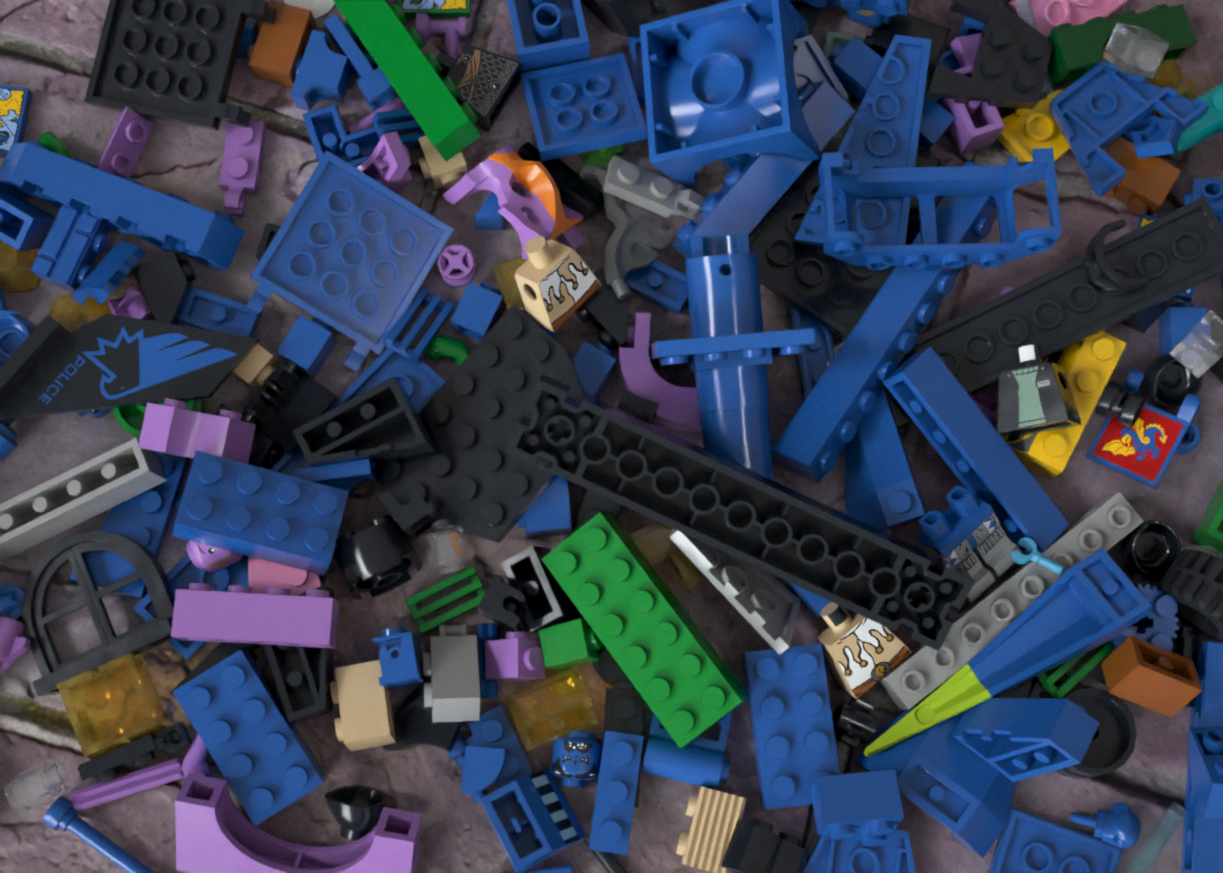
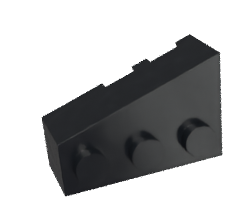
(371, 425)
(303, 678)

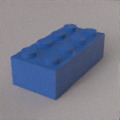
(548, 33)
(260, 513)
(789, 723)
(250, 736)

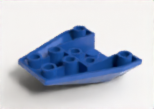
(947, 781)

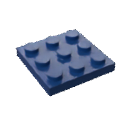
(583, 106)

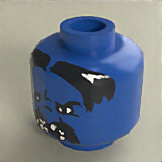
(576, 758)

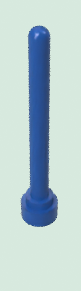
(64, 817)

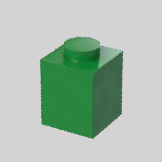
(569, 645)

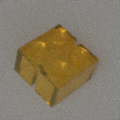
(115, 708)

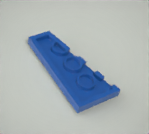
(142, 519)

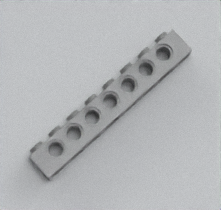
(1006, 600)

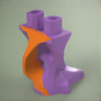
(532, 215)

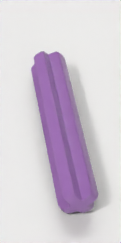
(126, 784)

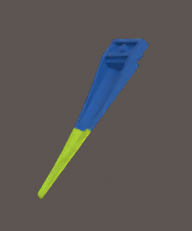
(1070, 618)

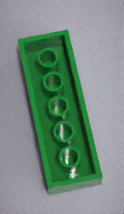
(645, 628)

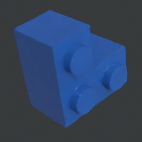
(857, 806)

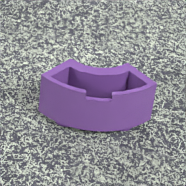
(181, 432)

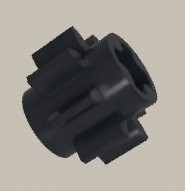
(854, 722)

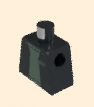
(1035, 396)

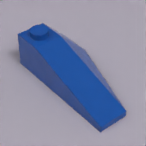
(879, 473)

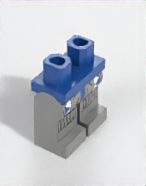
(969, 538)

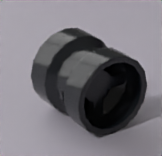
(1120, 404)

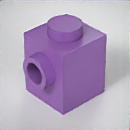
(514, 658)

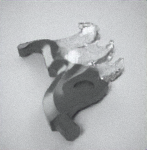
(634, 235)

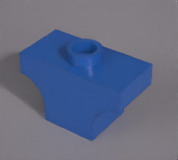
(320, 73)

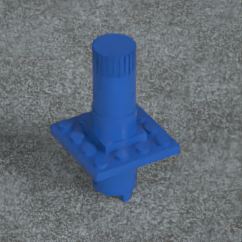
(730, 350)

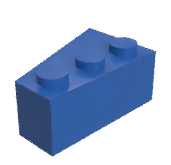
(1027, 734)

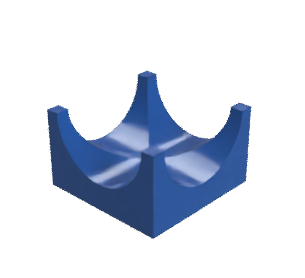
(723, 86)

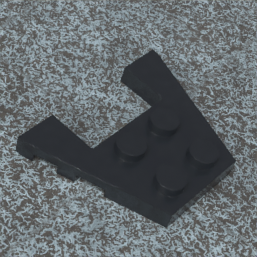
(1007, 63)

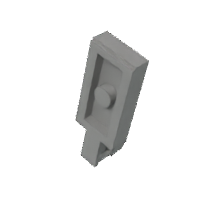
(650, 190)

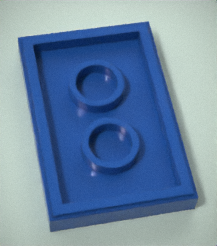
(1042, 846)

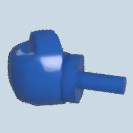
(1115, 826)

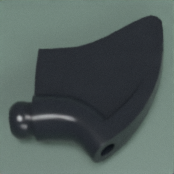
(415, 727)

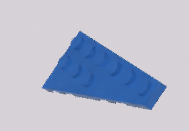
(880, 137)

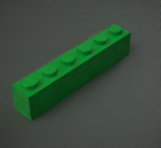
(413, 74)

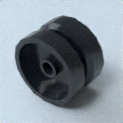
(1113, 739)

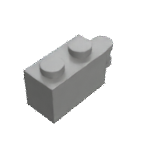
(454, 675)

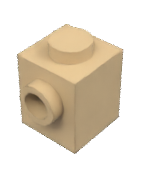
(434, 165)

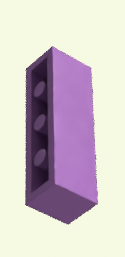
(255, 617)

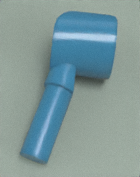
(1035, 556)

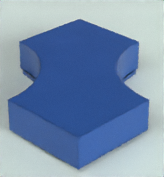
(1154, 136)

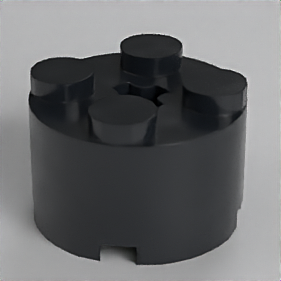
(376, 558)

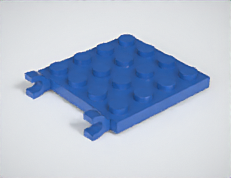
(350, 255)

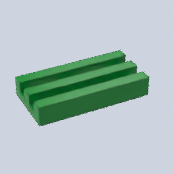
(418, 614)
(1060, 691)

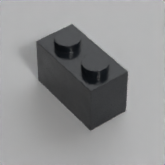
(545, 599)

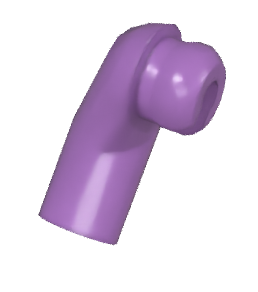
(195, 759)

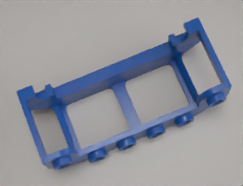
(925, 185)

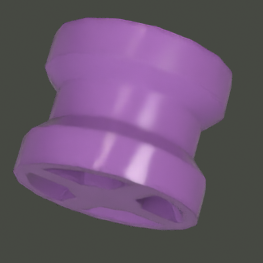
(452, 259)

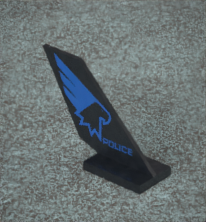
(114, 366)

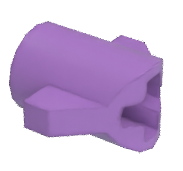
(11, 642)

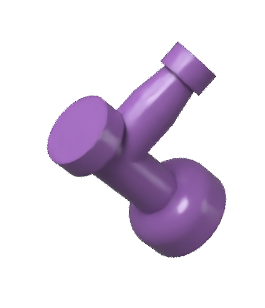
(450, 28)

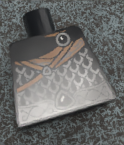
(483, 81)

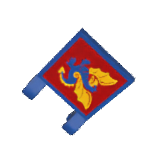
(1150, 444)

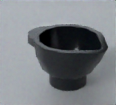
(357, 809)

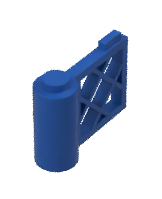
(696, 763)

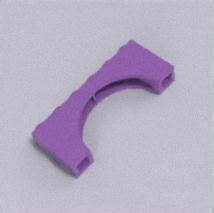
(220, 839)

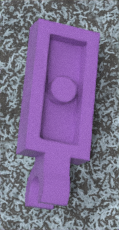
(241, 164)

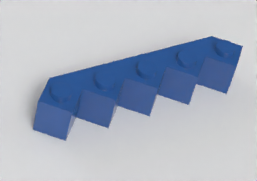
(122, 204)

